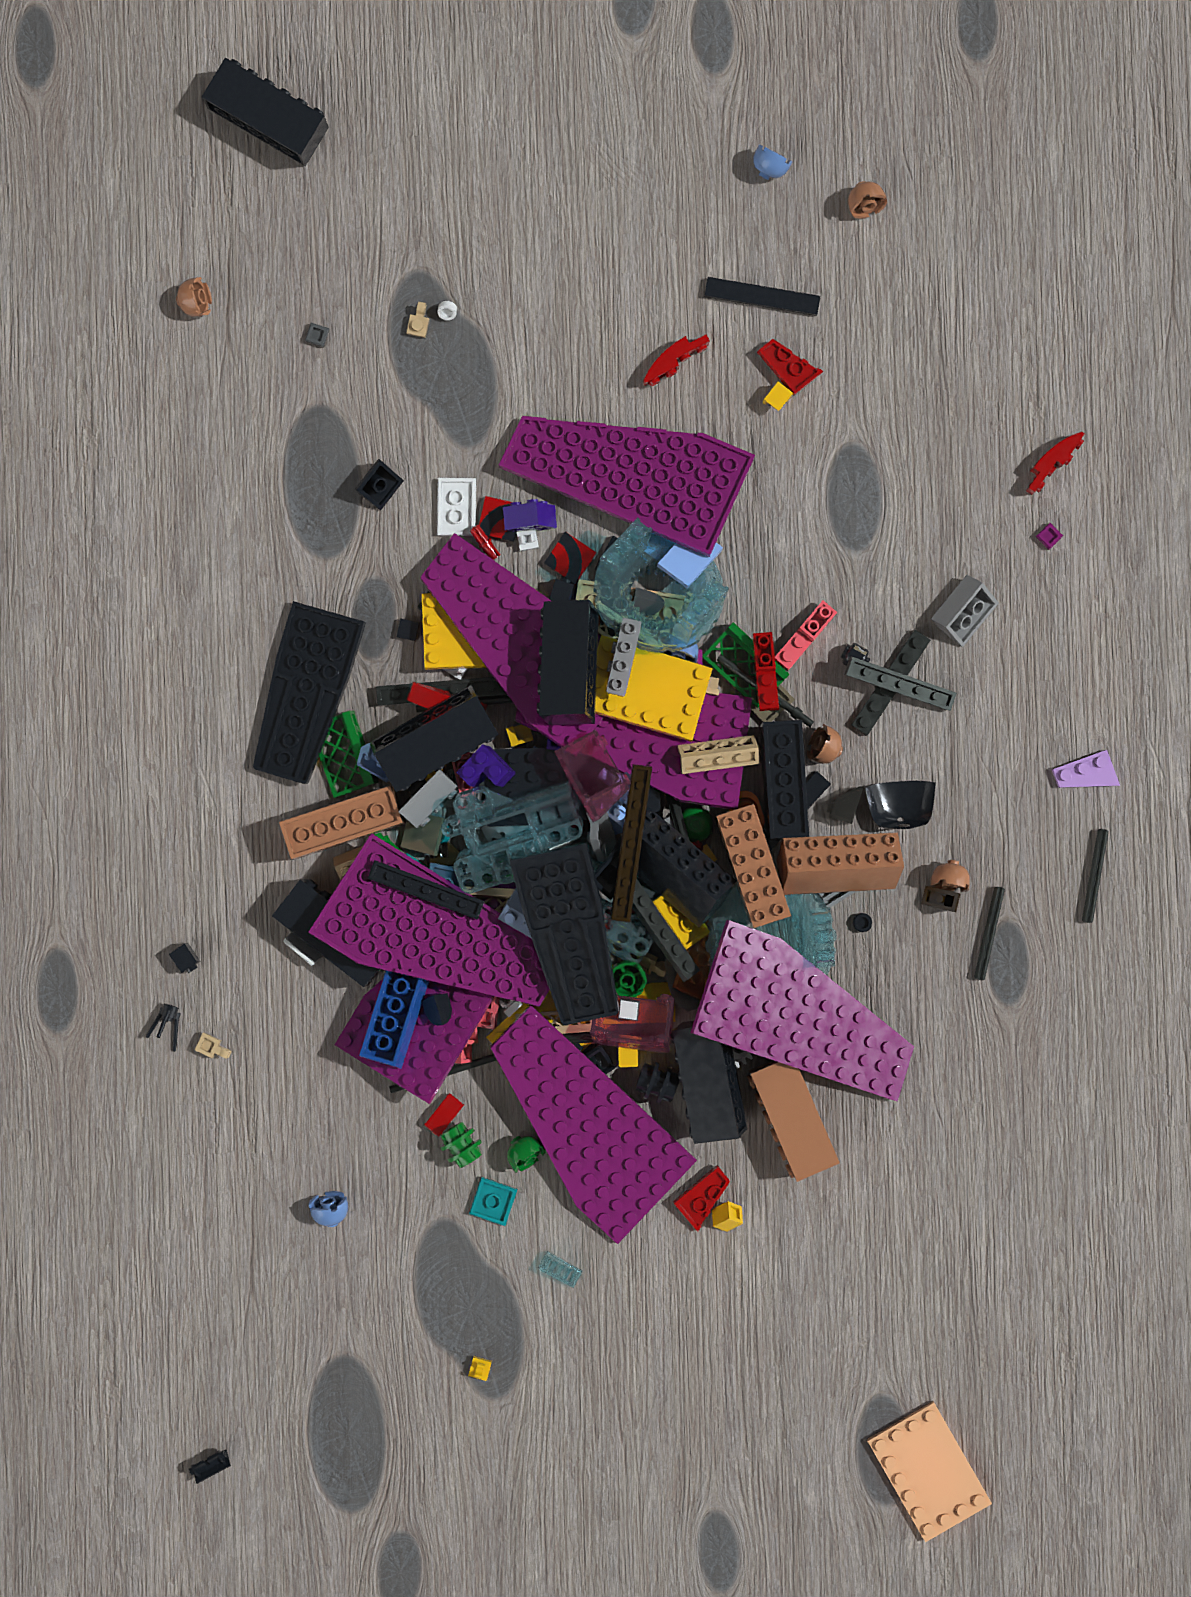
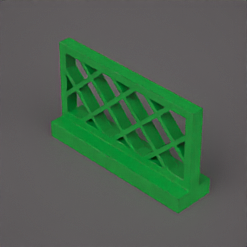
(746, 644)
(356, 740)

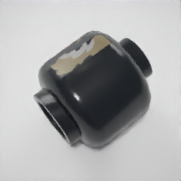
(856, 651)

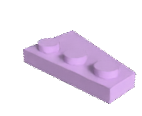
(1087, 772)

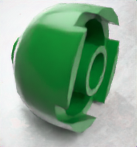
(698, 823)
(629, 978)
(524, 1152)

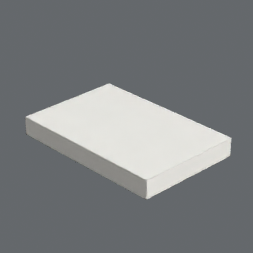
(456, 506)

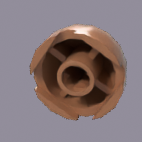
(865, 199)
(194, 297)
(825, 745)
(951, 876)

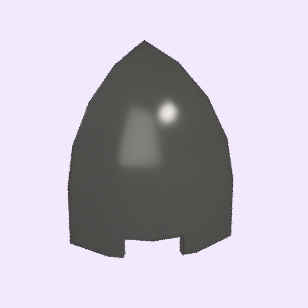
(648, 601)

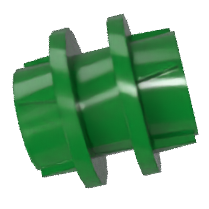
(461, 1145)

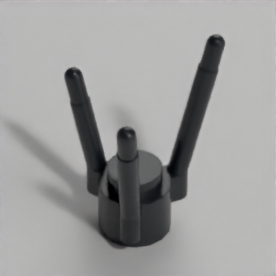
(167, 1013)

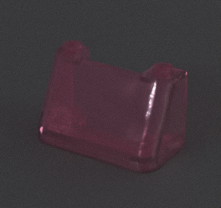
(593, 773)
(649, 1033)

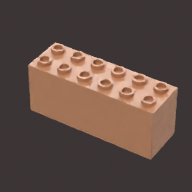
(342, 822)
(840, 863)
(752, 866)
(793, 1119)

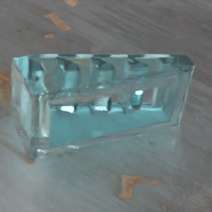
(543, 1266)

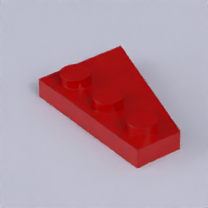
(789, 368)
(701, 1196)

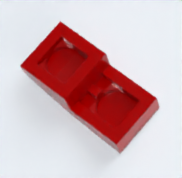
(444, 1115)

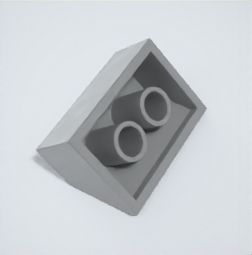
(965, 610)
(429, 799)

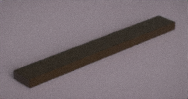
(631, 843)

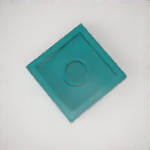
(493, 1201)

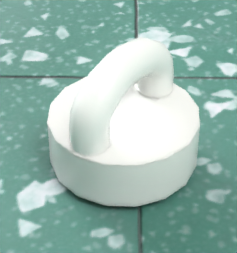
(447, 310)

